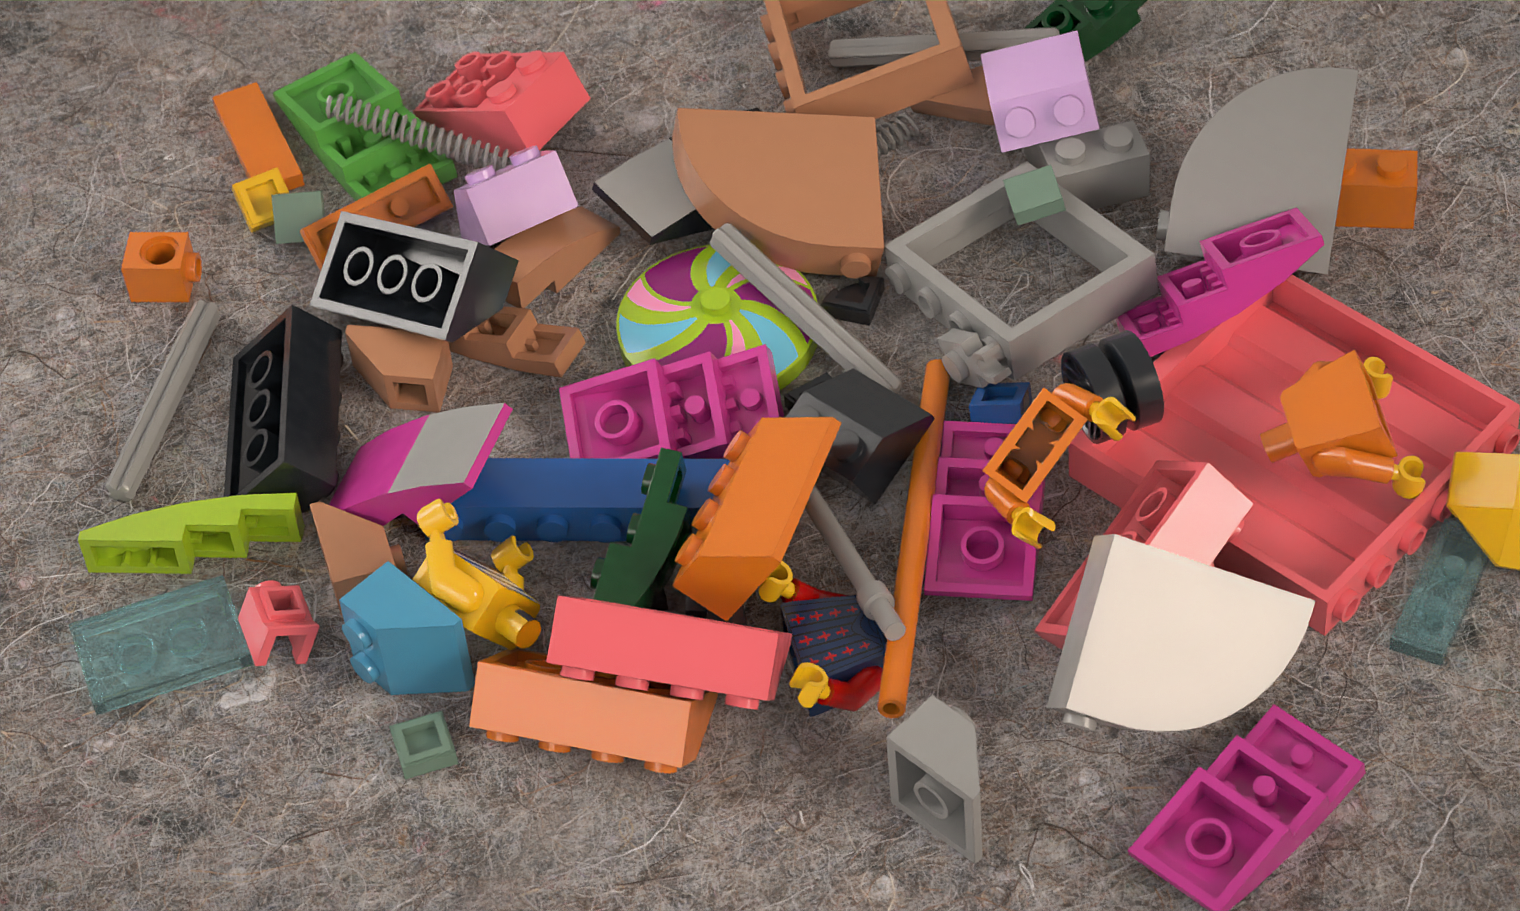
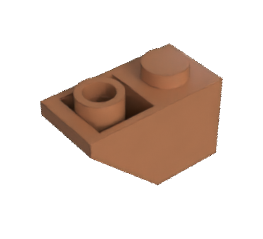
(401, 366)

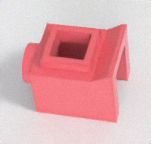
(277, 611)

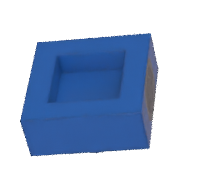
(1000, 403)

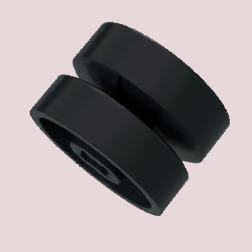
(1119, 370)

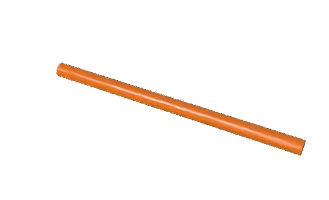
(914, 544)

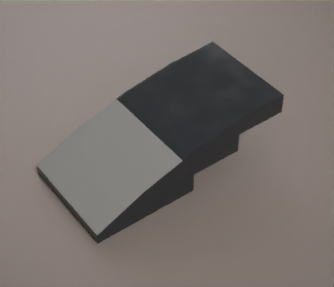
(651, 196)

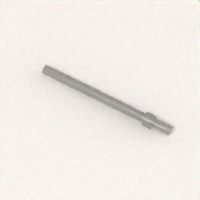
(871, 594)

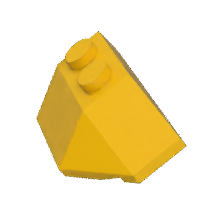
(1487, 503)

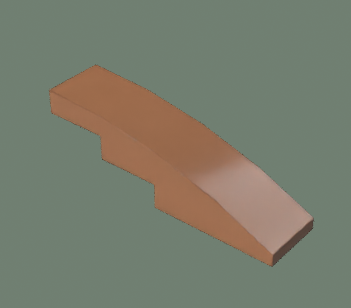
(521, 344)

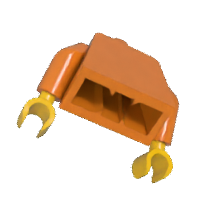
(1342, 427)
(1036, 447)

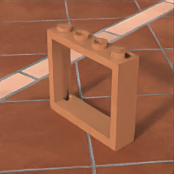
(873, 91)

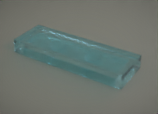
(1440, 595)

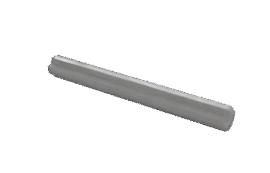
(886, 49)
(800, 306)
(162, 401)

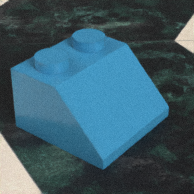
(404, 636)

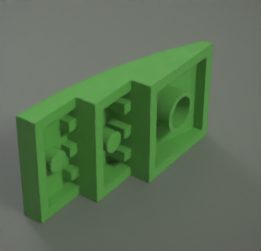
(355, 156)

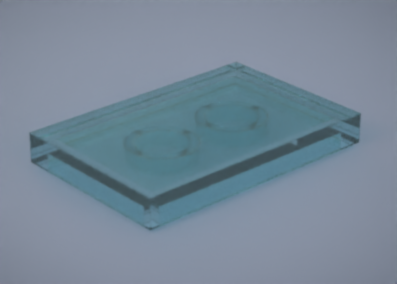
(160, 645)

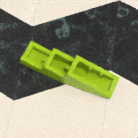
(173, 535)

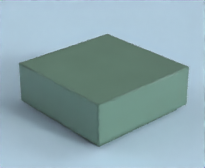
(1034, 195)
(295, 212)
(423, 745)

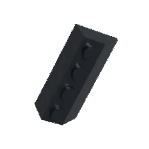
(411, 278)
(286, 410)

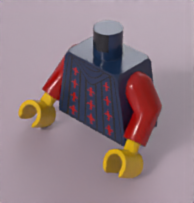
(832, 644)

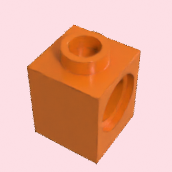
(160, 267)

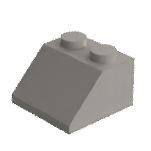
(1099, 164)
(938, 774)

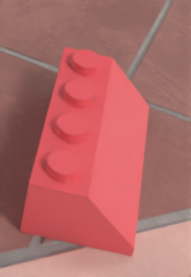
(1175, 509)
(668, 649)

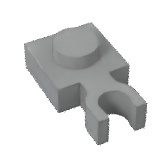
(969, 360)

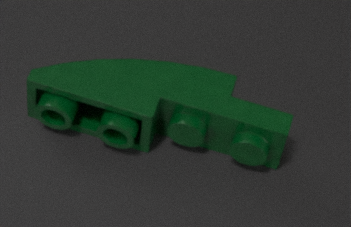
(1097, 21)
(656, 535)

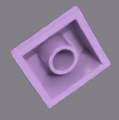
(1039, 91)
(514, 197)

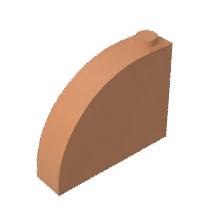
(788, 183)

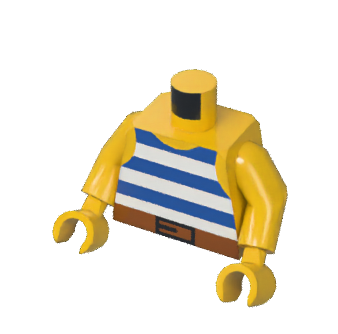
(480, 595)

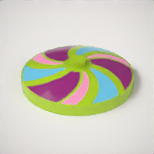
(705, 305)

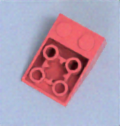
(506, 99)

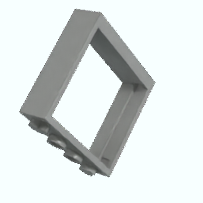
(1125, 279)

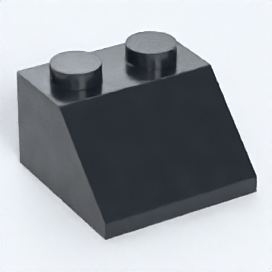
(874, 432)

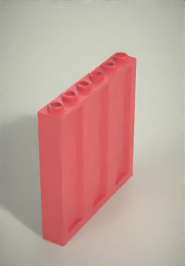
(1305, 531)

